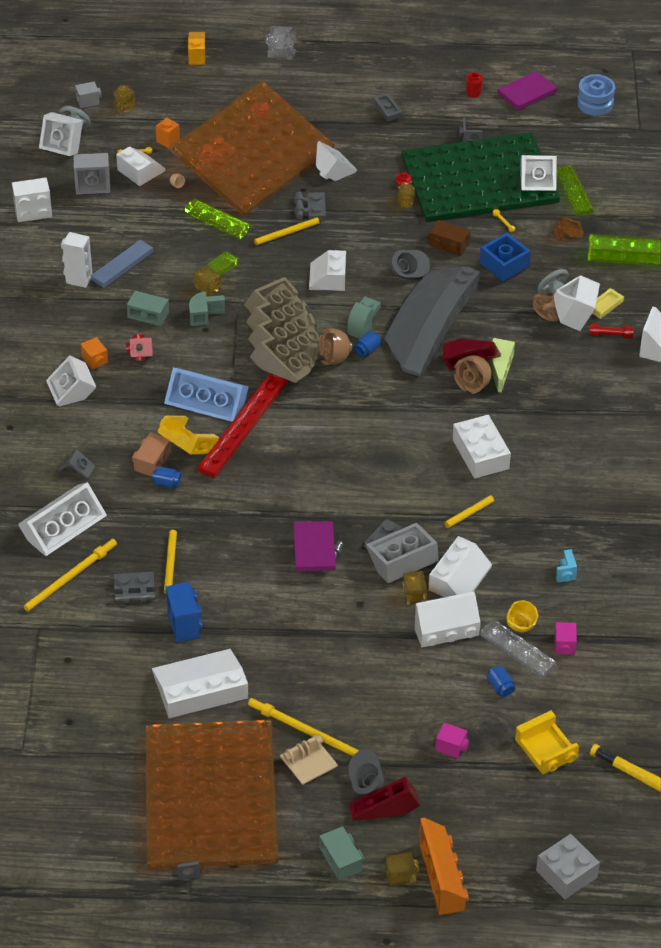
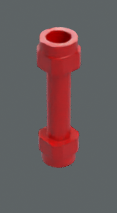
(595, 330)

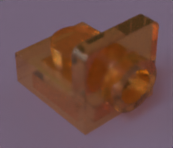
(568, 227)

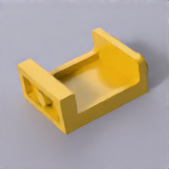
(174, 430)
(545, 743)

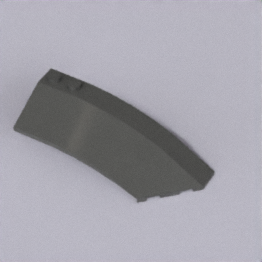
(429, 315)

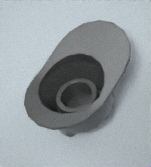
(410, 263)
(366, 772)

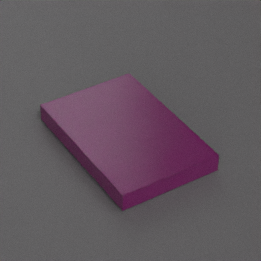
(527, 90)
(314, 546)

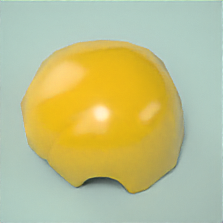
(522, 616)

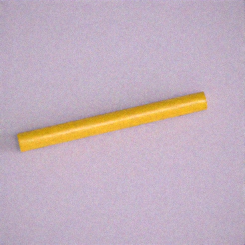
(295, 228)
(170, 559)

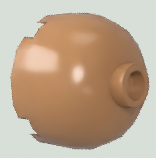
(334, 346)
(472, 373)

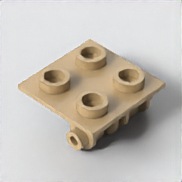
(308, 759)

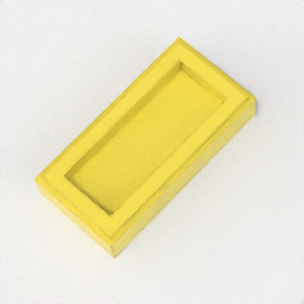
(607, 302)

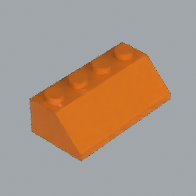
(442, 867)

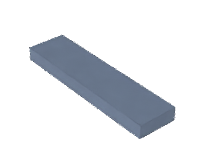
(122, 263)

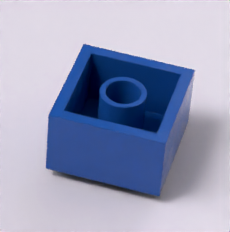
(505, 256)
(183, 611)

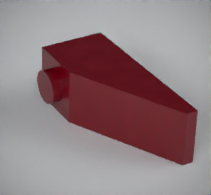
(461, 348)
(387, 801)

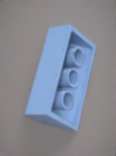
(205, 394)

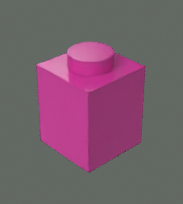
(565, 638)
(451, 740)

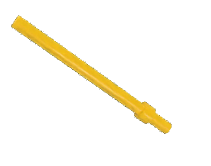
(99, 553)
(269, 711)

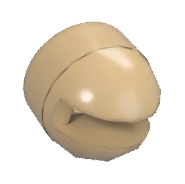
(177, 180)

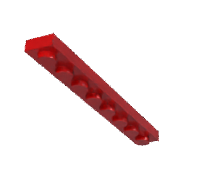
(242, 425)

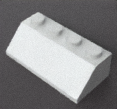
(63, 519)

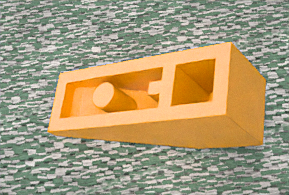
(196, 48)

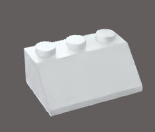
(459, 569)
(447, 619)

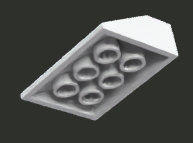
(201, 683)

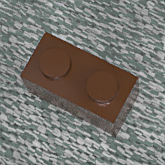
(449, 238)

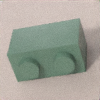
(148, 308)
(341, 853)

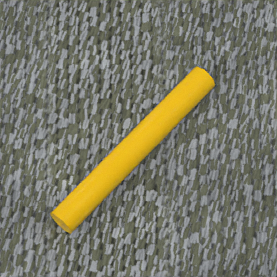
(469, 511)

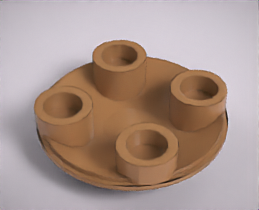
(545, 307)

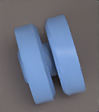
(596, 95)

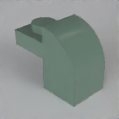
(202, 306)
(361, 317)

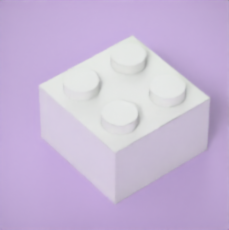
(32, 199)

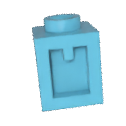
(568, 568)

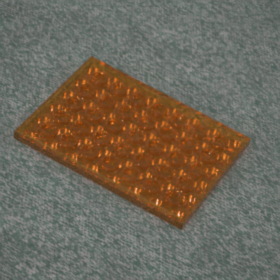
(251, 148)
(210, 794)

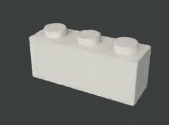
(77, 259)

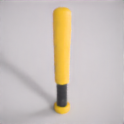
(640, 774)

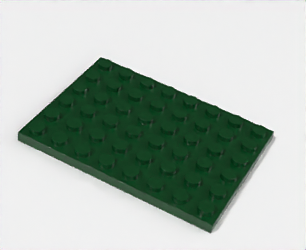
(473, 177)

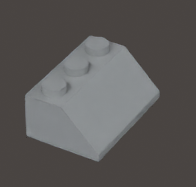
(403, 552)

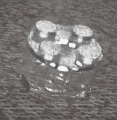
(281, 42)

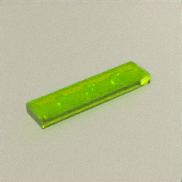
(574, 190)
(217, 218)

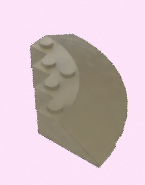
(282, 331)

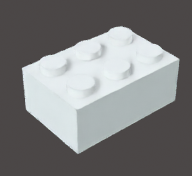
(481, 446)

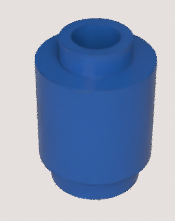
(367, 344)
(166, 477)
(501, 681)

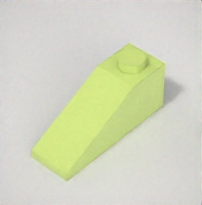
(501, 365)

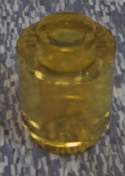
(406, 195)

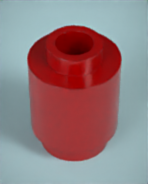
(474, 84)

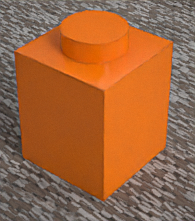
(167, 132)
(94, 353)

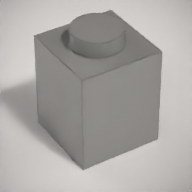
(87, 94)

